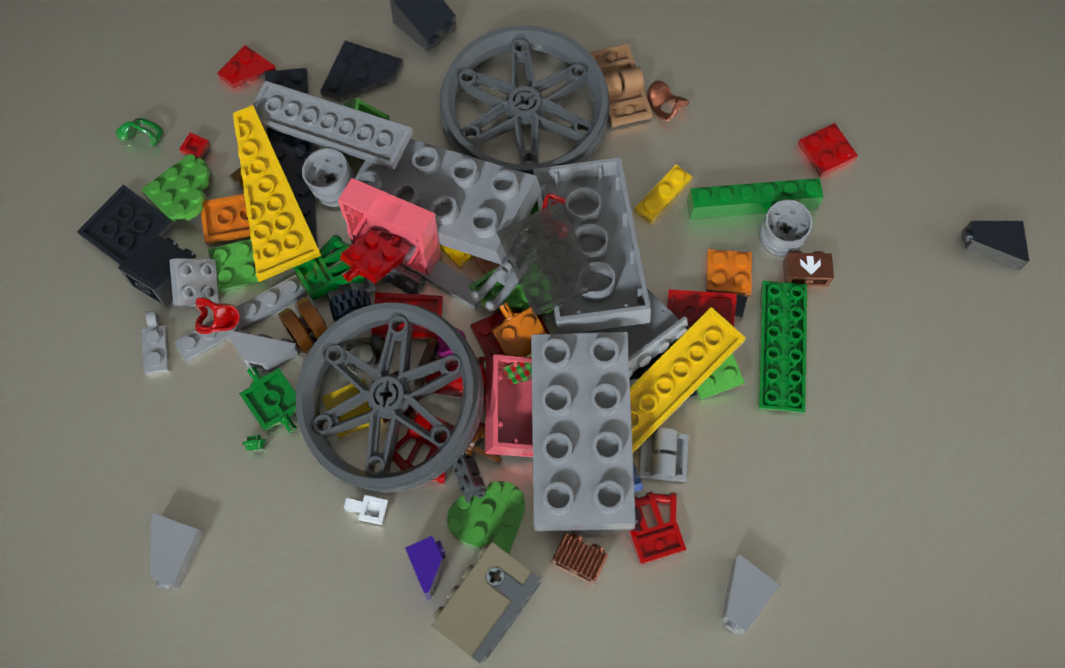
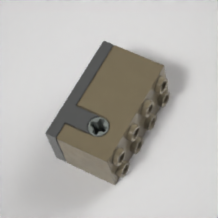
(485, 609)

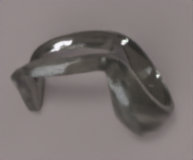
(376, 342)

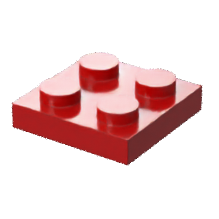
(827, 149)

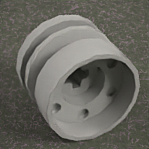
(327, 175)
(793, 220)

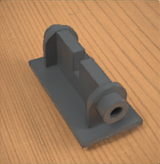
(409, 282)
(470, 486)

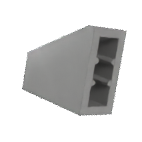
(171, 550)
(746, 595)

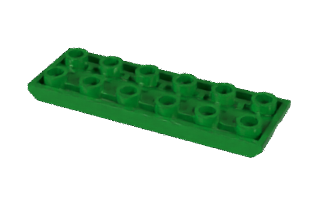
(782, 347)

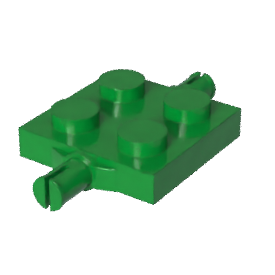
(271, 399)

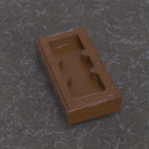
(427, 357)

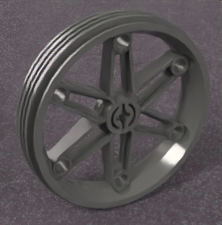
(525, 103)
(324, 354)

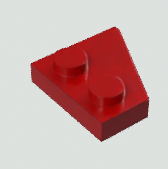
(244, 67)

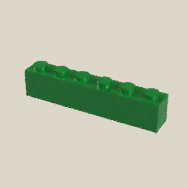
(751, 197)

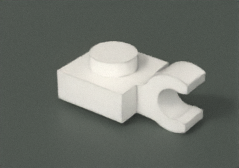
(370, 510)

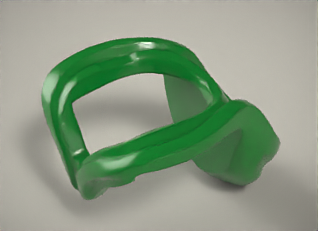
(128, 129)

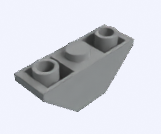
(262, 350)

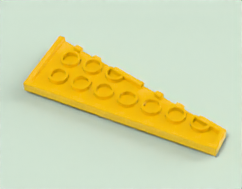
(275, 219)

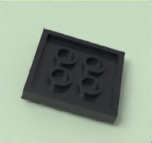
(124, 225)

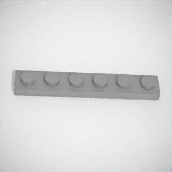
(251, 313)

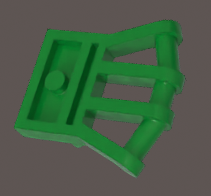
(316, 275)

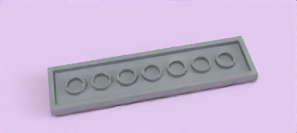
(332, 125)

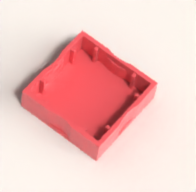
(386, 215)
(507, 410)

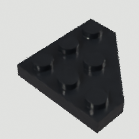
(359, 70)

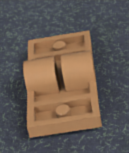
(624, 85)

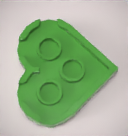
(180, 188)
(488, 518)

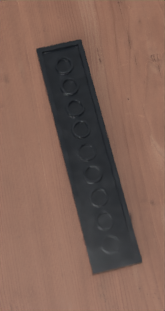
(292, 150)

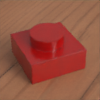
(194, 145)

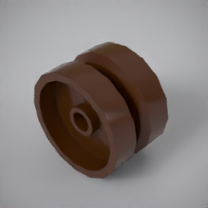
(307, 324)

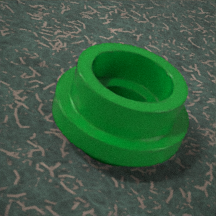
(254, 443)

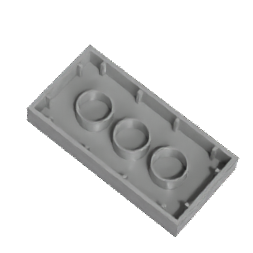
(464, 192)
(606, 231)
(582, 432)

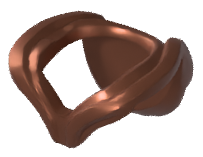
(658, 94)

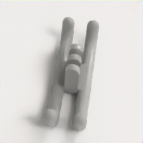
(503, 274)

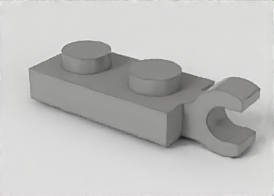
(154, 345)

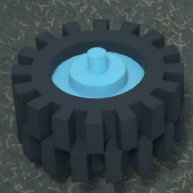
(348, 302)

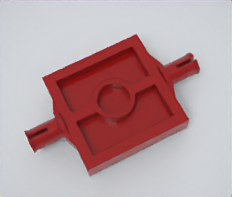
(372, 257)

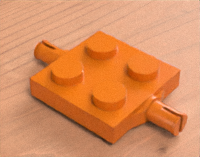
(516, 331)

